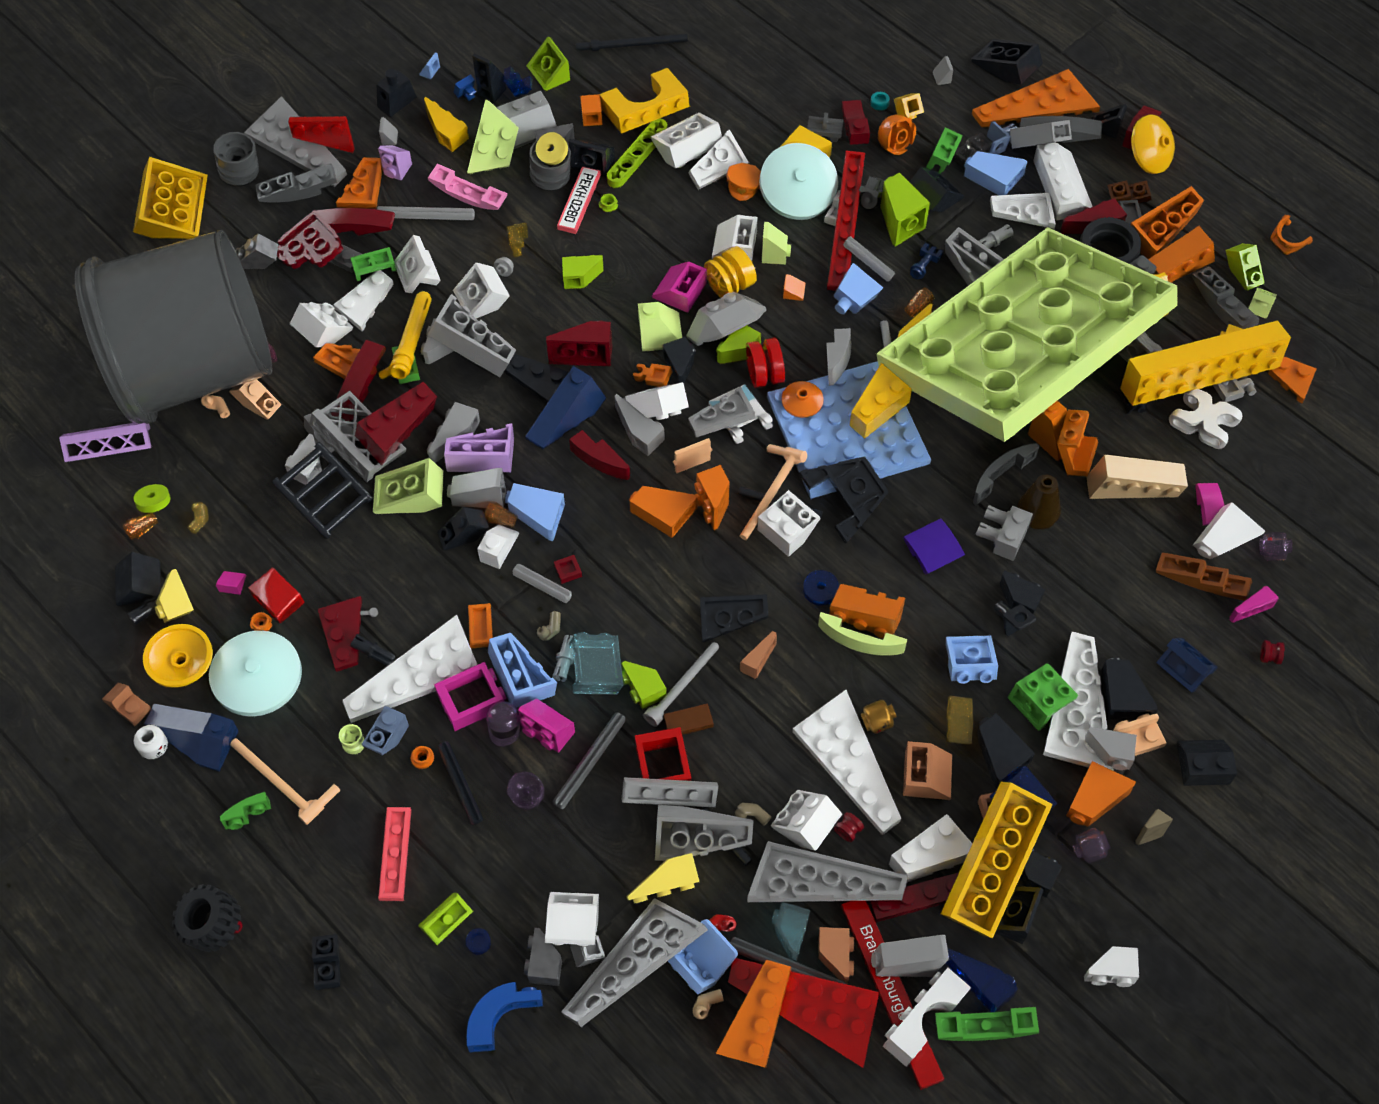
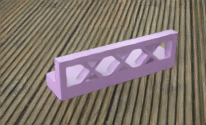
(101, 433)

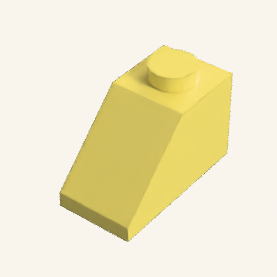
(173, 599)

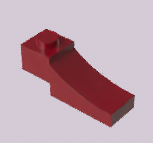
(855, 122)

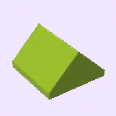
(549, 65)

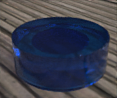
(478, 941)

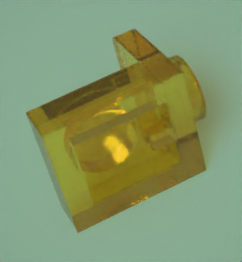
(516, 234)

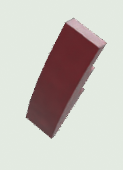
(358, 220)
(360, 375)

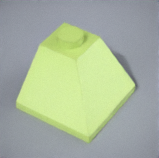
(658, 325)

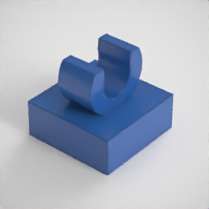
(465, 88)

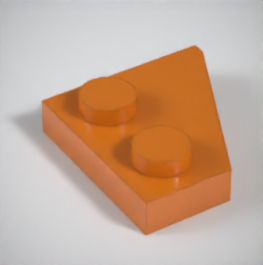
(336, 358)
(1294, 376)

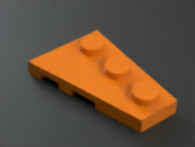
(364, 187)

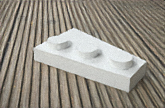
(717, 161)

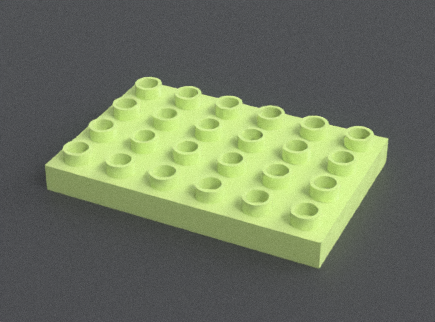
(1027, 332)

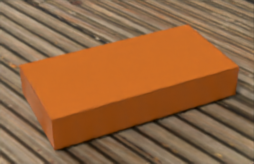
(480, 625)

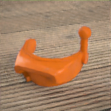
(1285, 246)

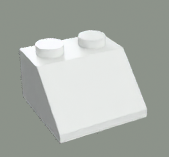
(481, 290)
(660, 401)

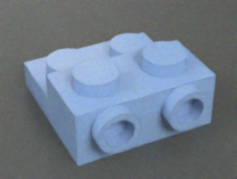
(971, 659)

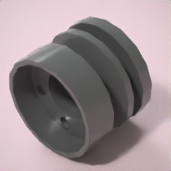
(236, 158)
(549, 176)

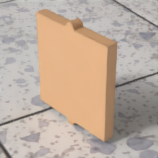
(692, 455)

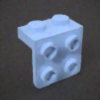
(704, 959)

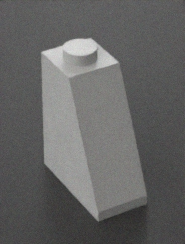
(1040, 134)
(478, 489)
(911, 957)

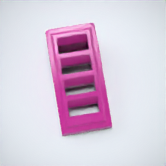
(1257, 603)

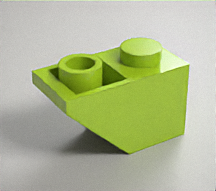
(1245, 265)
(581, 270)
(734, 346)
(644, 683)

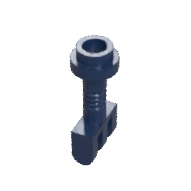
(917, 270)

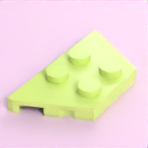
(493, 141)

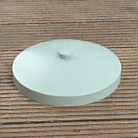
(798, 181)
(255, 673)

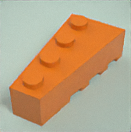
(1165, 222)
(756, 1021)

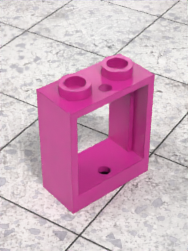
(474, 713)

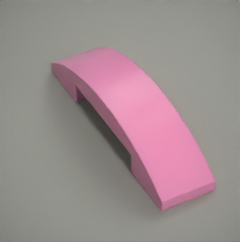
(465, 191)

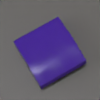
(933, 546)

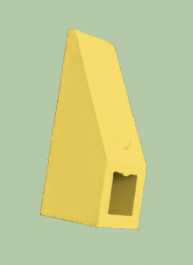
(672, 873)

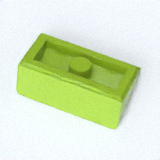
(445, 918)

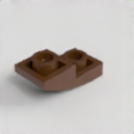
(1122, 191)

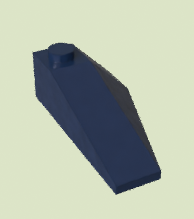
(572, 403)
(195, 733)

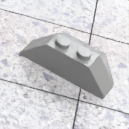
(724, 317)

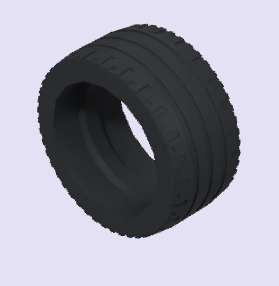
(1115, 231)

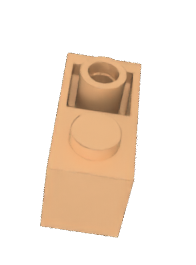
(256, 398)

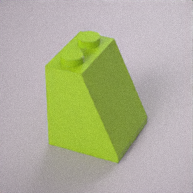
(903, 209)

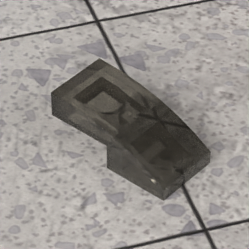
(976, 143)

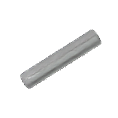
(869, 259)
(542, 583)

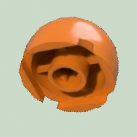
(896, 134)

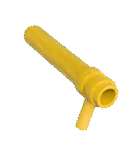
(404, 355)

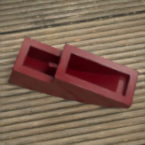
(599, 456)

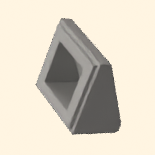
(943, 71)
(387, 132)
(587, 954)

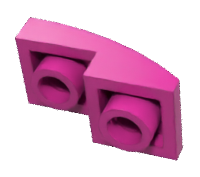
(1210, 499)

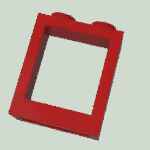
(660, 740)

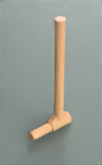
(792, 457)
(307, 810)

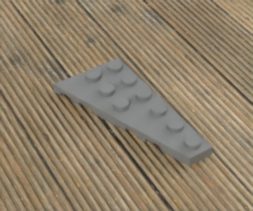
(644, 948)

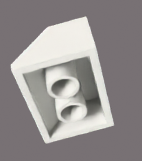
(687, 139)

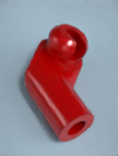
(723, 922)

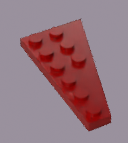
(823, 1008)

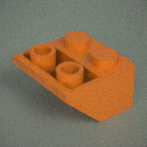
(713, 494)

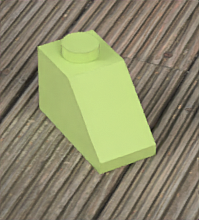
(774, 245)

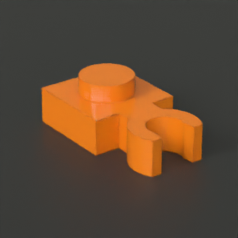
(656, 375)

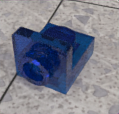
(515, 83)

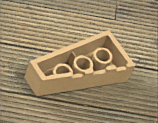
(1135, 478)

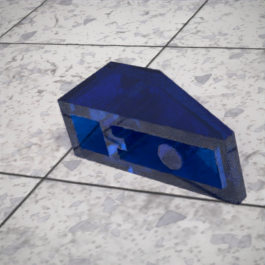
(986, 982)

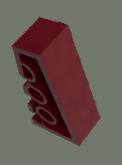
(395, 421)

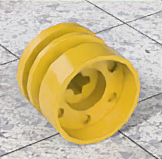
(730, 272)

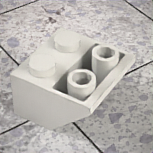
(738, 232)
(320, 323)
(787, 523)
(807, 819)
(572, 918)

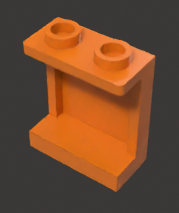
(1075, 448)

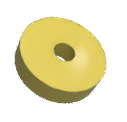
(546, 142)

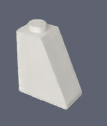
(1226, 531)

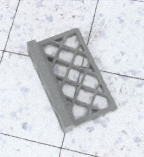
(341, 442)

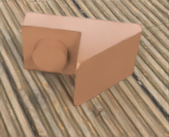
(126, 703)

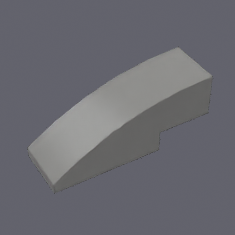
(838, 354)

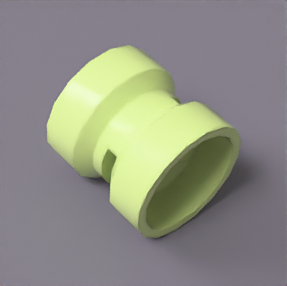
(351, 734)

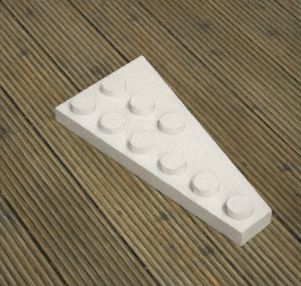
(1071, 723)
(843, 750)

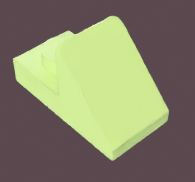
(1262, 302)

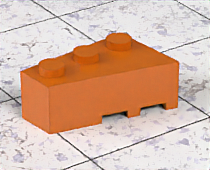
(1185, 255)

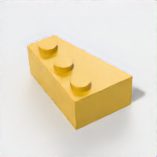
(879, 402)

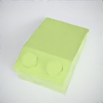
(409, 489)

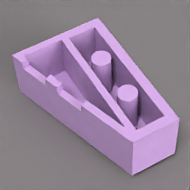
(480, 451)

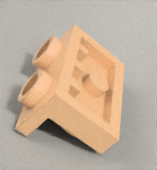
(1147, 730)

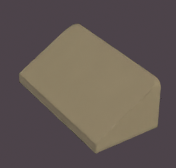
(1154, 827)

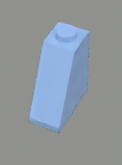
(995, 171)
(536, 508)

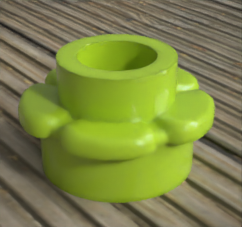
(608, 199)

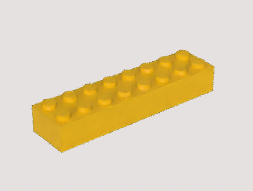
(1204, 363)

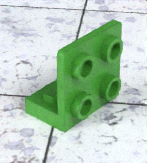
(1041, 695)

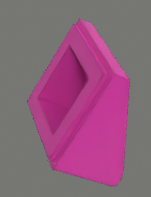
(231, 582)

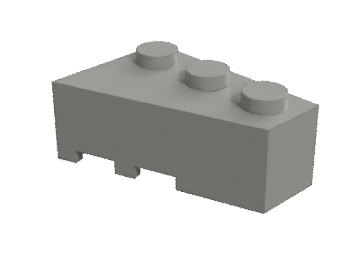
(969, 255)

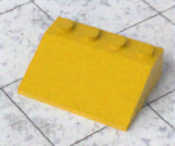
(170, 201)

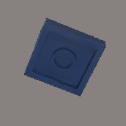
(1186, 663)

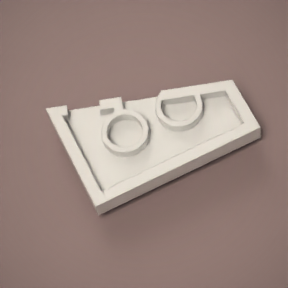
(1024, 208)
(363, 299)

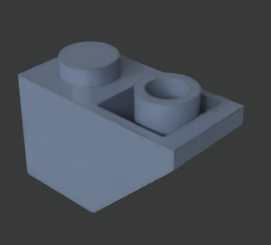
(386, 731)

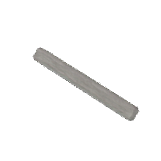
(430, 213)

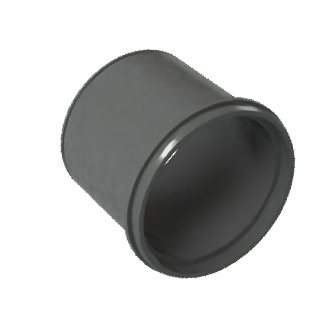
(172, 324)

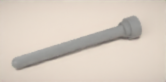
(655, 714)

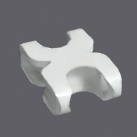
(1205, 418)

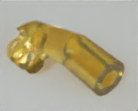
(201, 517)

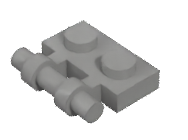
(1235, 389)

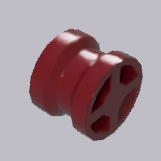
(1272, 652)
(848, 827)

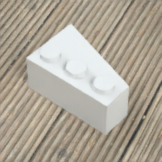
(934, 849)

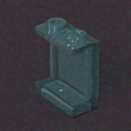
(596, 663)

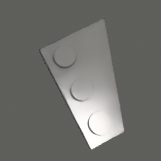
(726, 413)

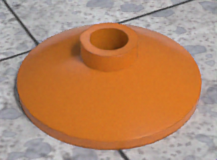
(802, 405)

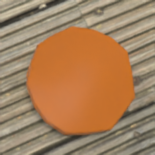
(743, 181)

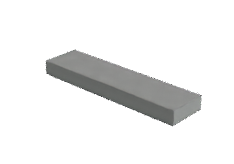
(669, 792)

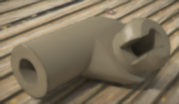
(549, 631)
(752, 810)

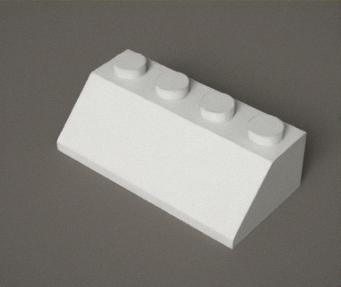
(1061, 180)

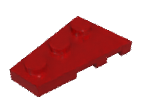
(325, 131)

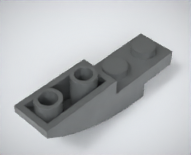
(293, 188)
(1222, 300)

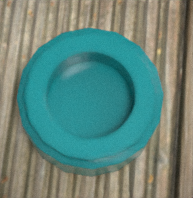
(880, 101)

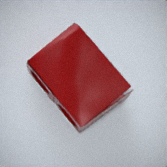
(276, 595)

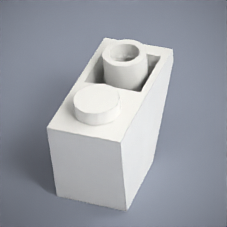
(304, 448)
(1115, 966)

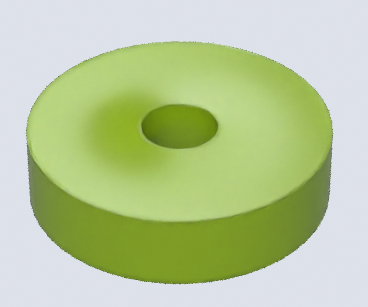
(152, 498)

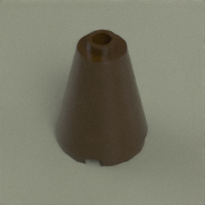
(1042, 501)

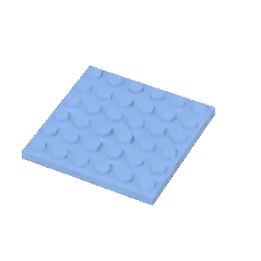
(831, 439)

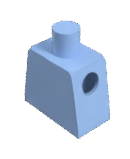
(855, 290)

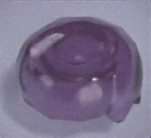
(525, 790)

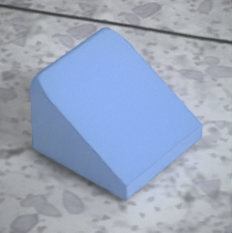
(431, 67)

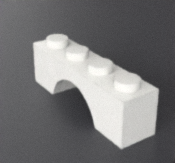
(909, 1037)

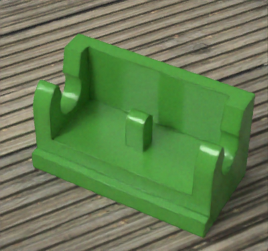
(944, 149)
(372, 262)

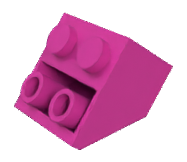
(682, 286)
(546, 725)

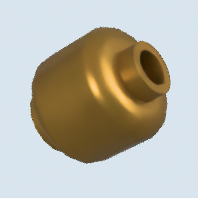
(878, 716)

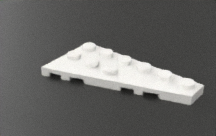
(414, 673)

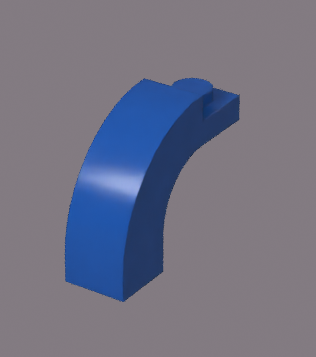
(492, 1007)

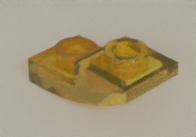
(960, 720)

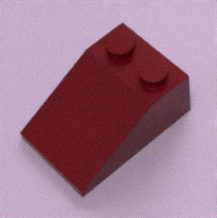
(581, 345)

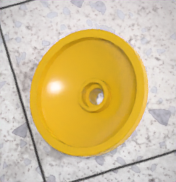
(1152, 144)
(170, 647)

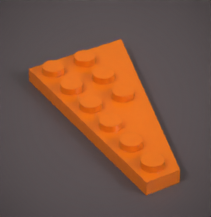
(1048, 97)

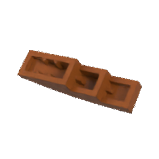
(1201, 576)

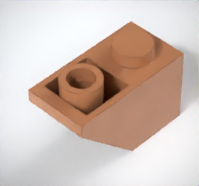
(834, 951)

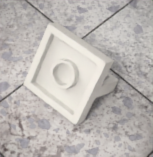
(415, 265)

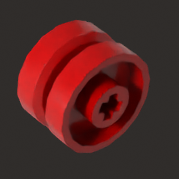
(765, 362)

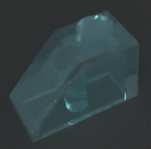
(790, 927)

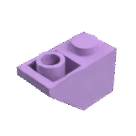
(395, 161)

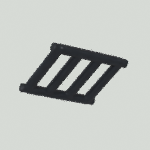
(310, 515)

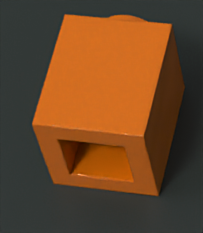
(591, 110)

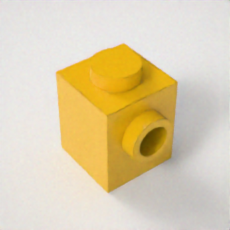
(909, 105)

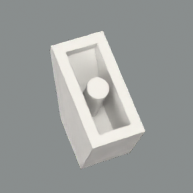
(496, 545)

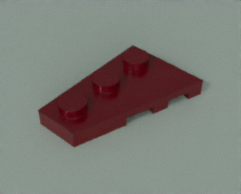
(340, 626)

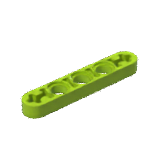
(634, 160)

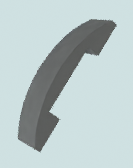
(1020, 456)

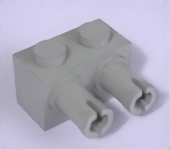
(1013, 530)

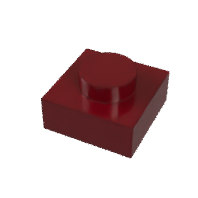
(567, 569)

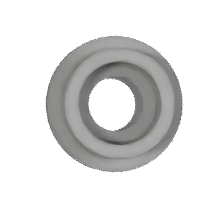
(503, 266)

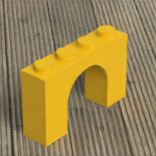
(629, 115)

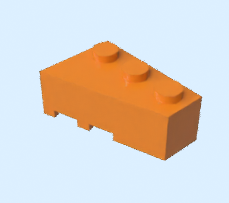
(866, 610)

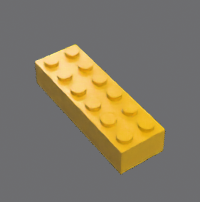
(996, 859)

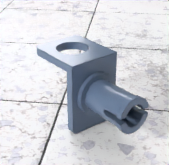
(999, 137)

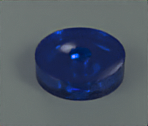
(824, 579)

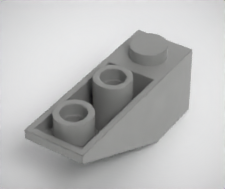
(458, 421)
(642, 431)

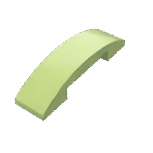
(860, 642)

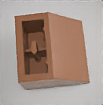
(927, 771)

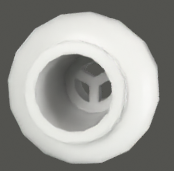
(150, 741)

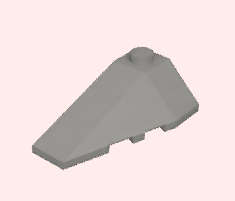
(698, 832)

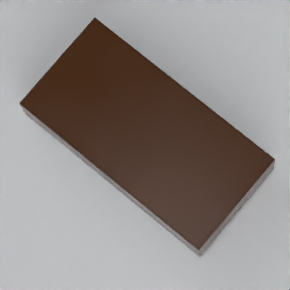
(690, 719)

